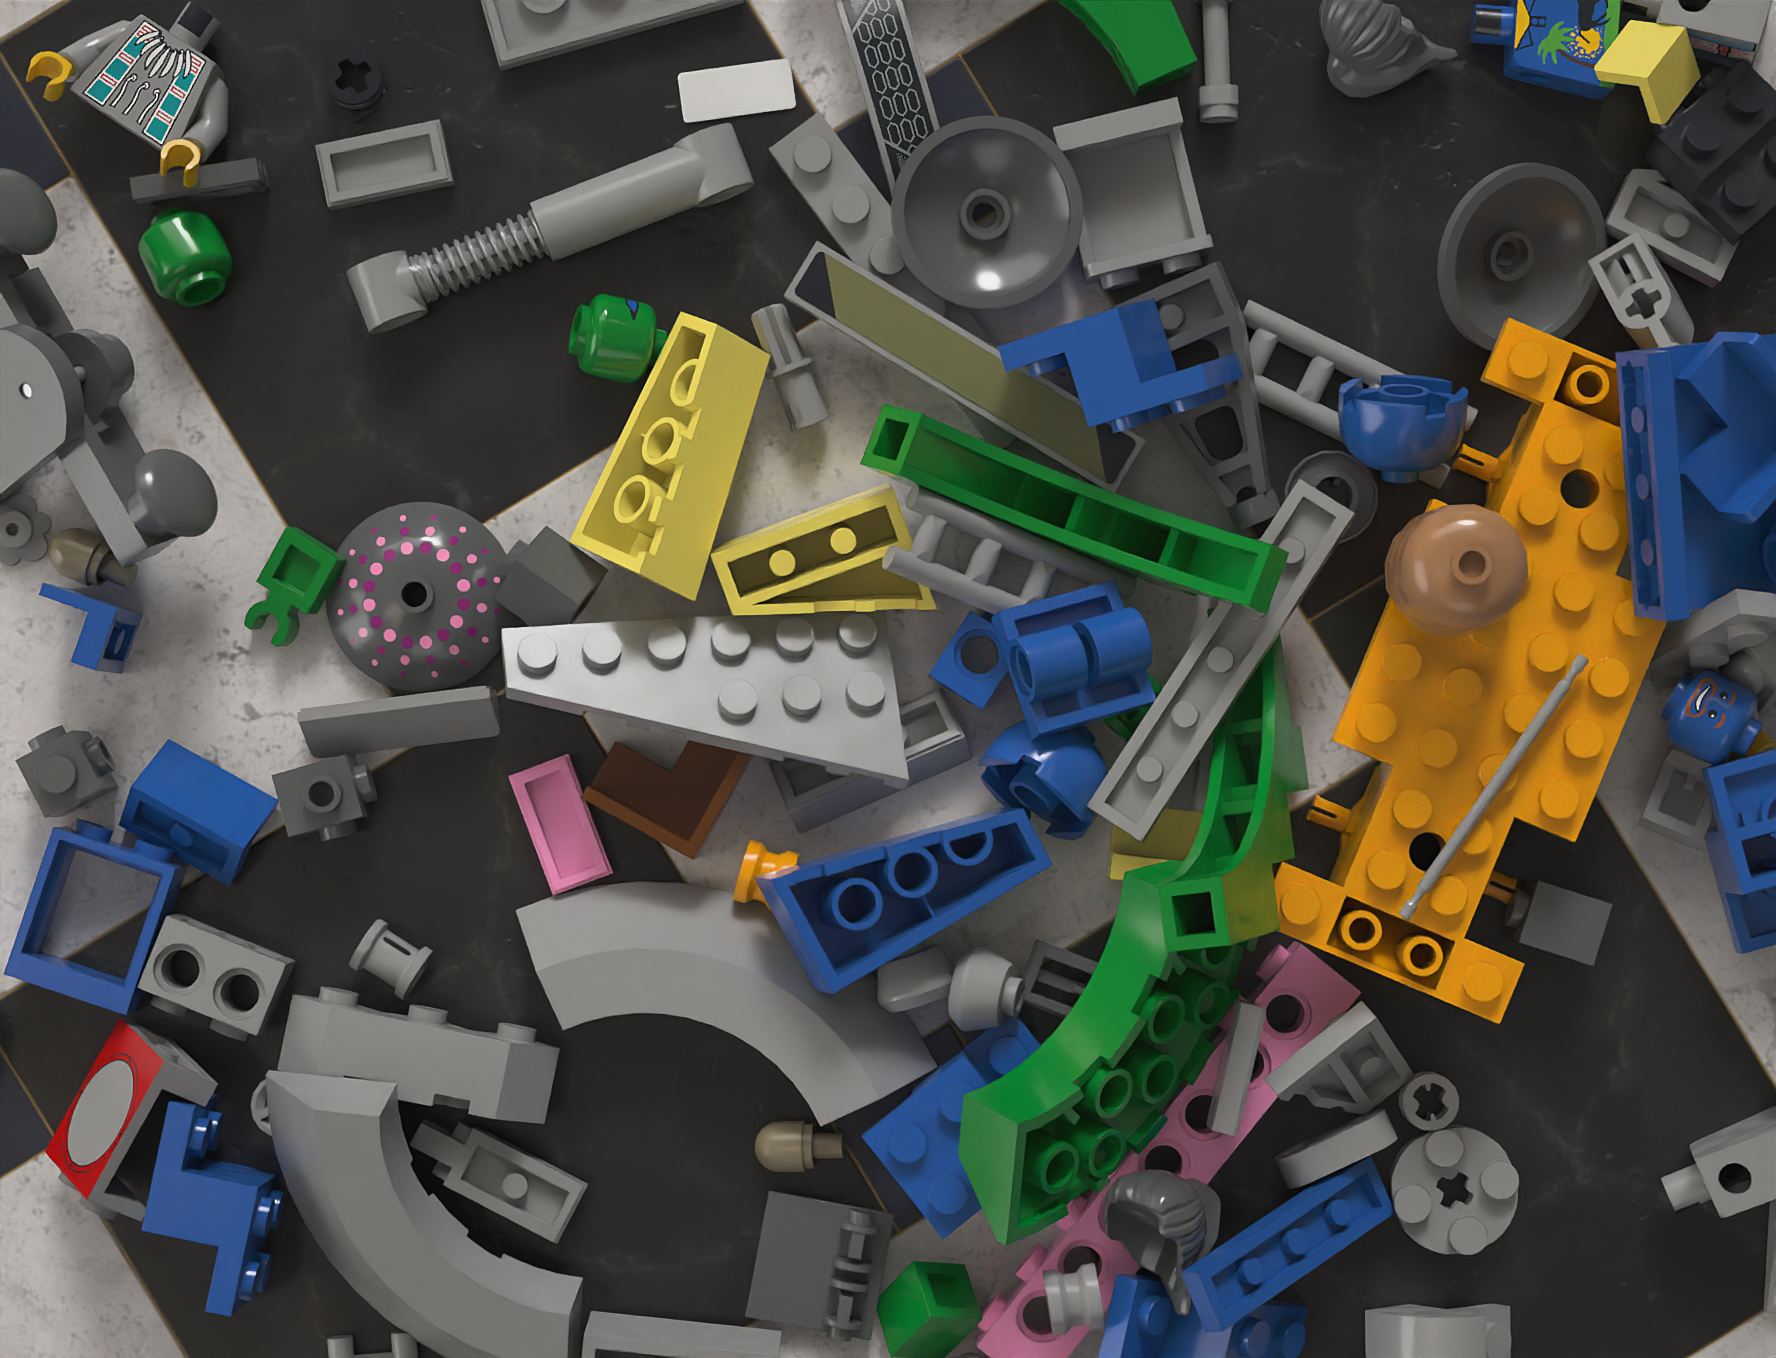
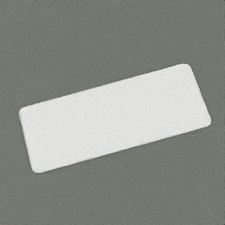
(736, 90)

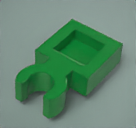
(298, 579)

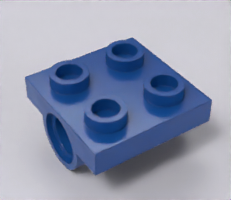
(1076, 658)

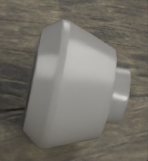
(914, 978)
(984, 990)

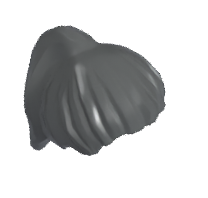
(1374, 46)
(1163, 1225)

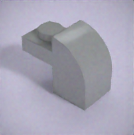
(1438, 1332)

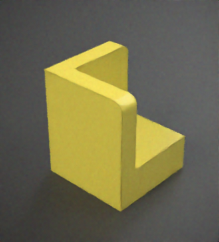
(1655, 60)

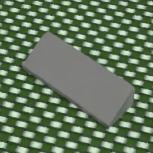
(400, 721)
(931, 746)

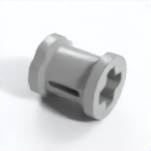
(391, 958)

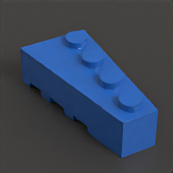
(888, 896)

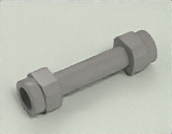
(1218, 97)

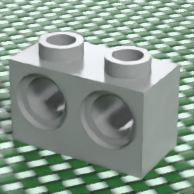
(220, 961)

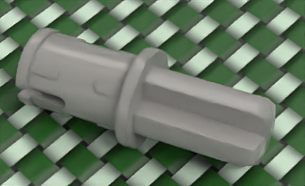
(789, 367)

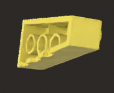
(676, 458)

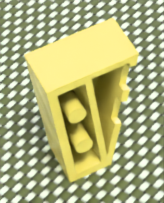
(822, 561)

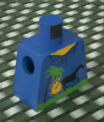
(1551, 41)

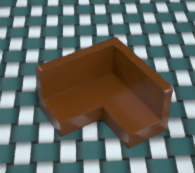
(665, 804)

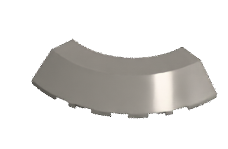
(726, 966)
(395, 1243)

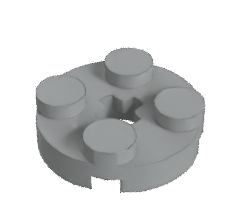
(1464, 1225)

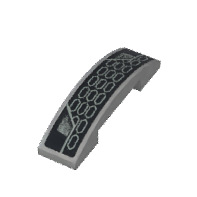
(889, 78)

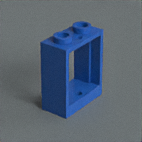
(69, 978)

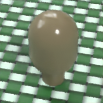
(88, 559)
(796, 1146)

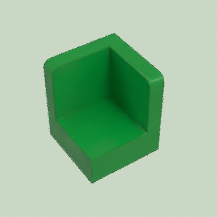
(928, 1310)

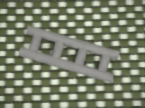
(1326, 357)
(993, 536)

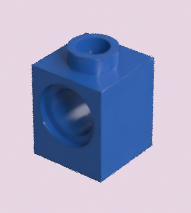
(956, 677)

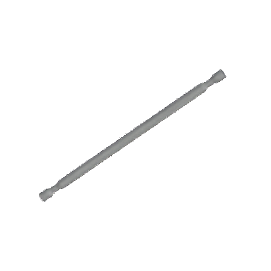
(1493, 787)

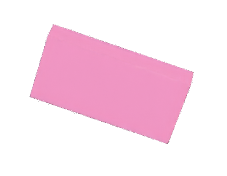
(561, 824)

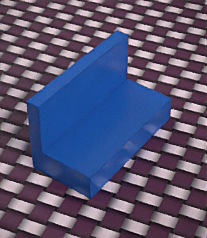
(106, 630)
(197, 811)

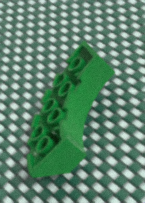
(1102, 1074)

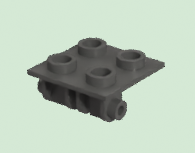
(819, 1265)

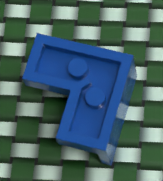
(1736, 462)

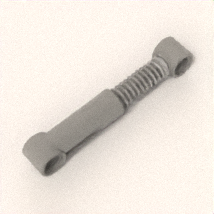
(692, 173)

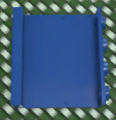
(1676, 548)

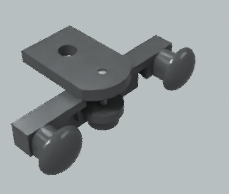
(64, 399)

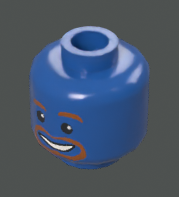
(1711, 717)

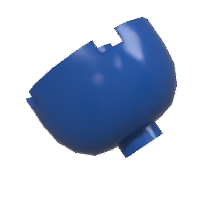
(1403, 424)
(1046, 776)

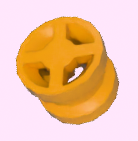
(756, 863)

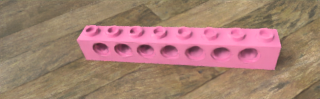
(1202, 1152)

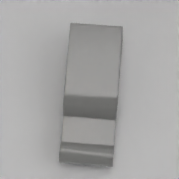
(1645, 297)

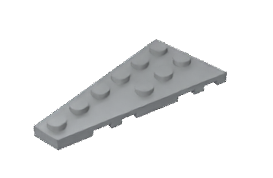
(744, 683)

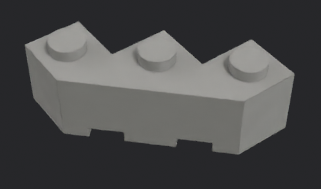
(430, 1060)

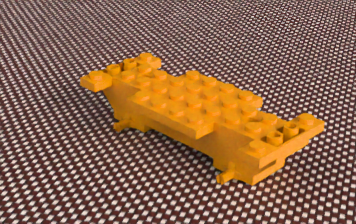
(1456, 706)

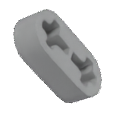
(1336, 1148)

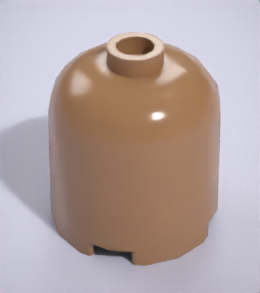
(1456, 570)

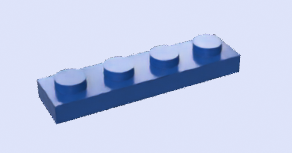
(1286, 1244)

